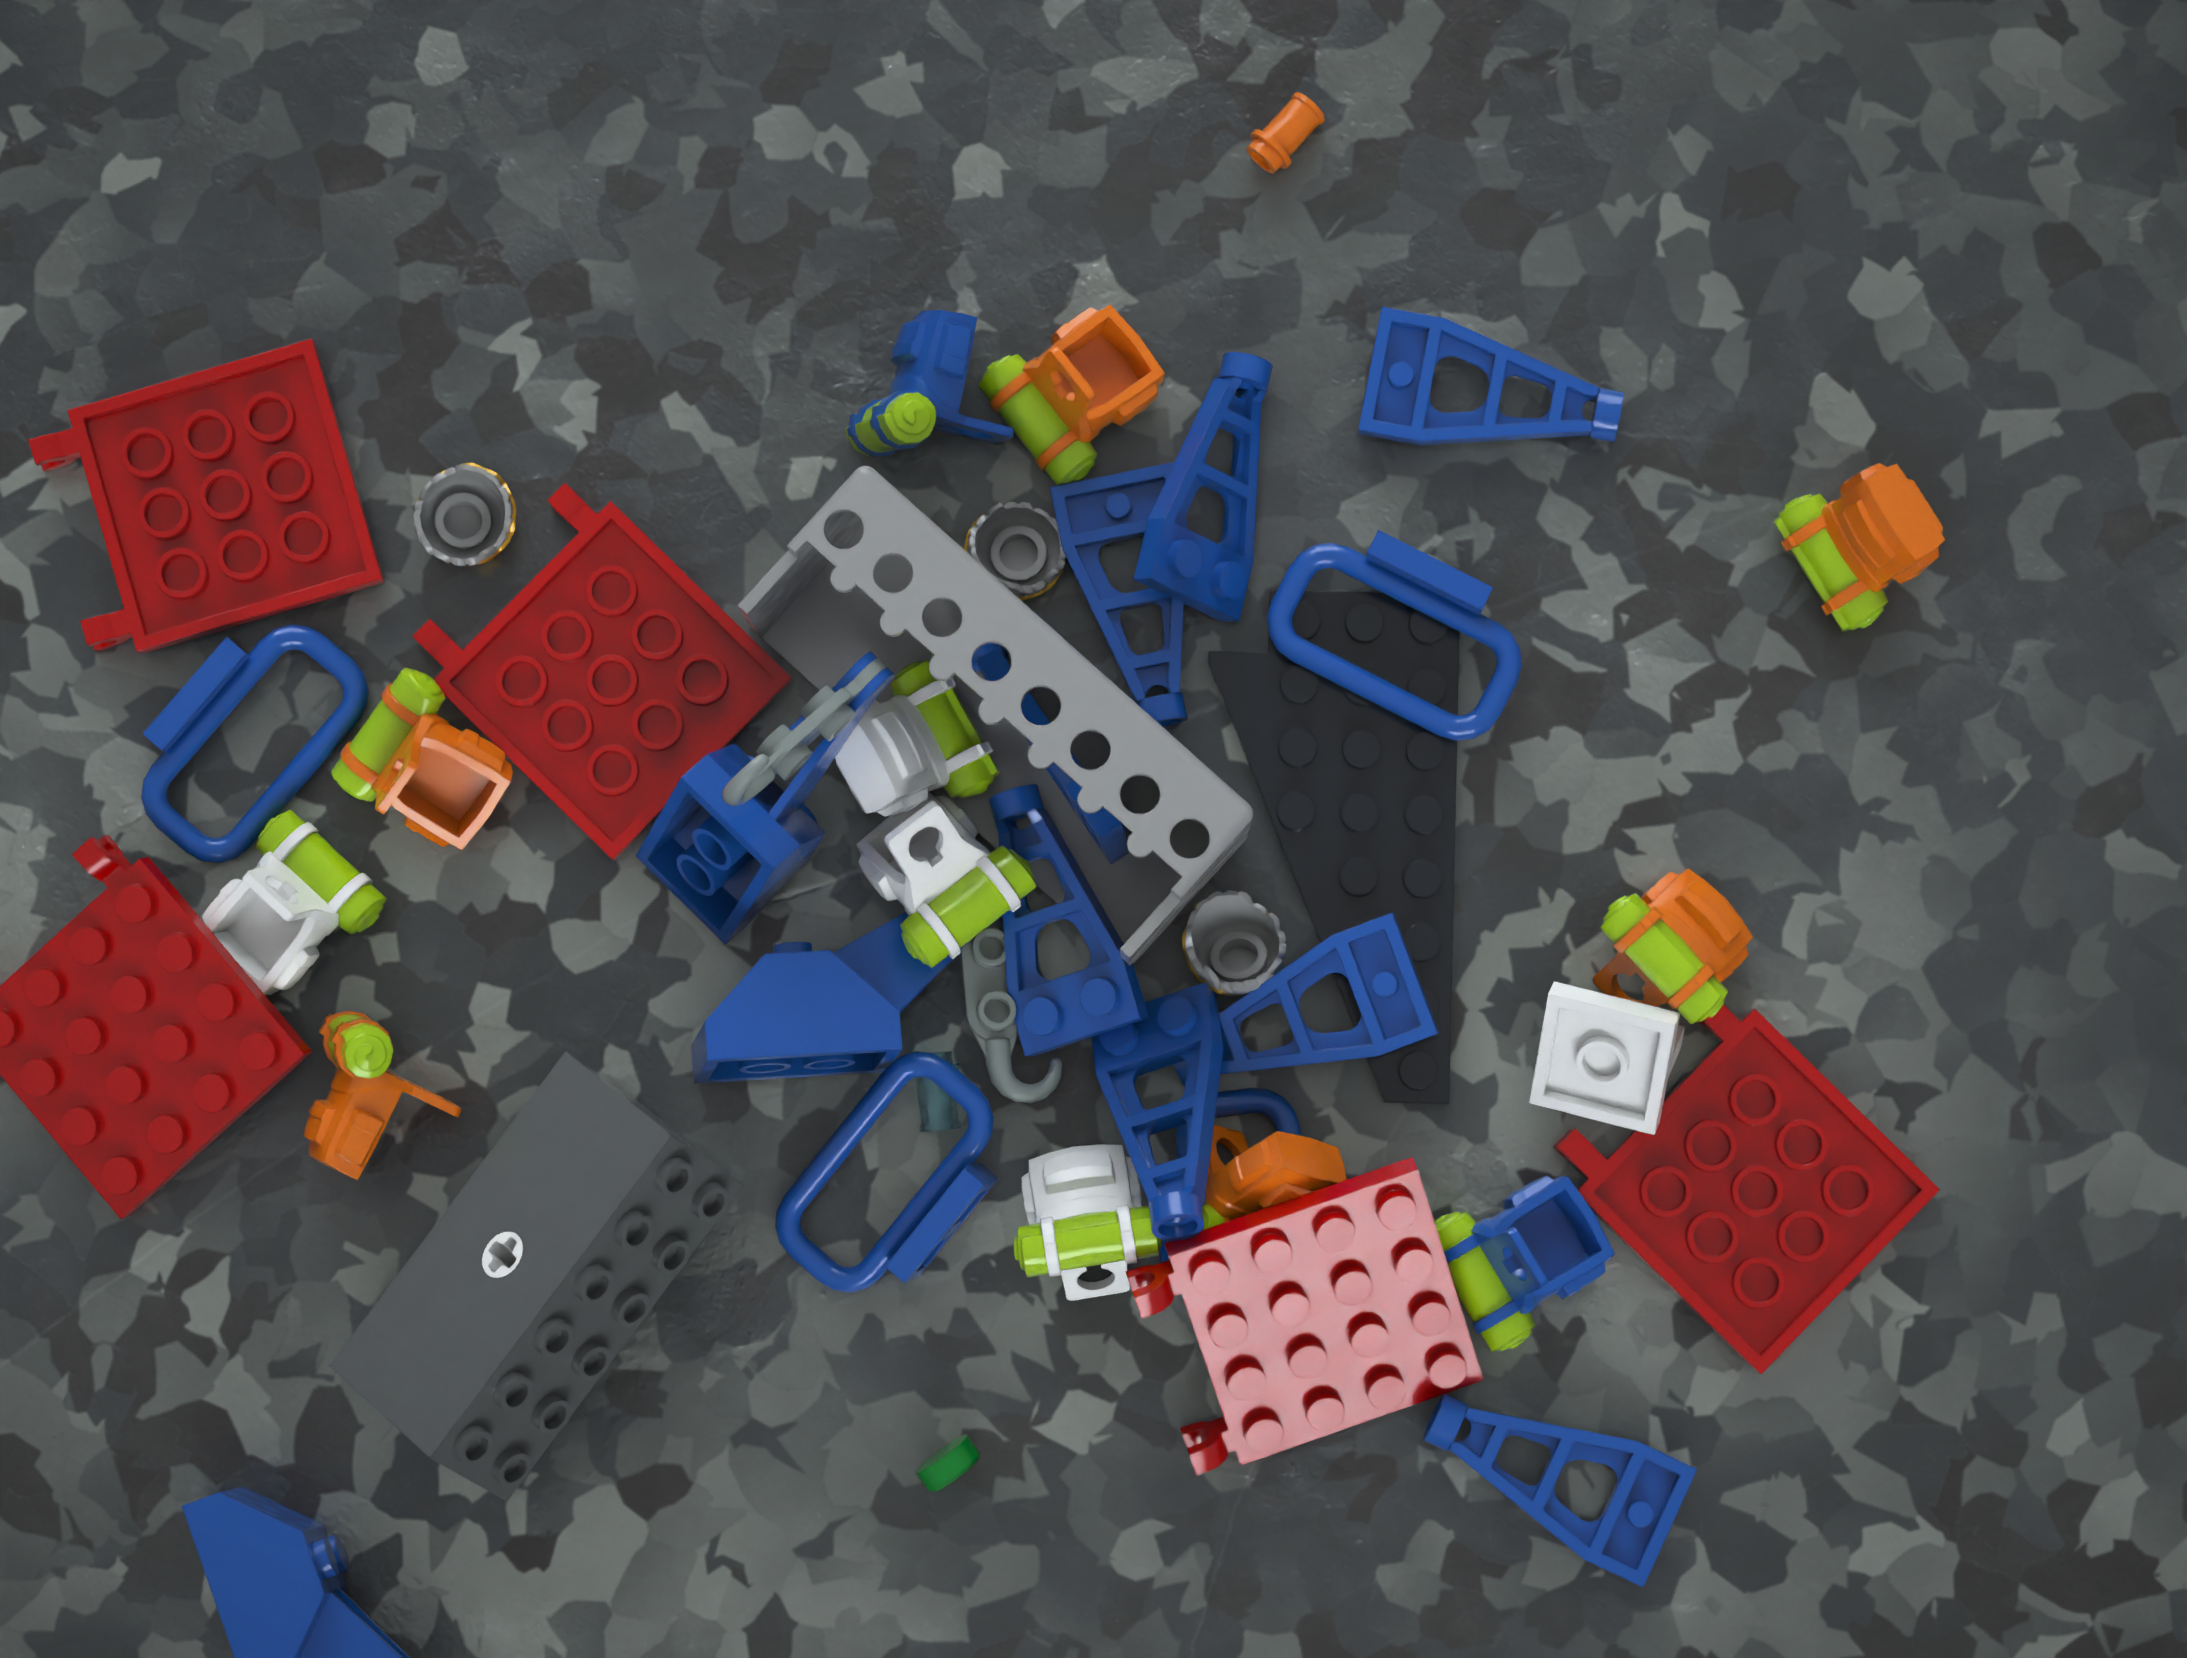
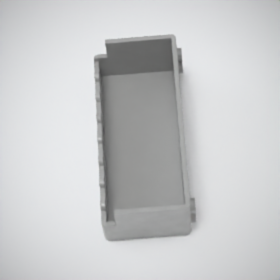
(895, 584)

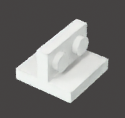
(1605, 1057)

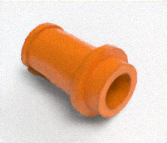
(1284, 133)

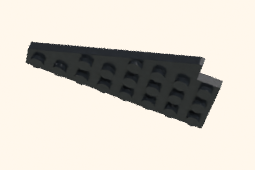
(1362, 795)

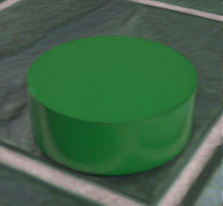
(948, 1463)

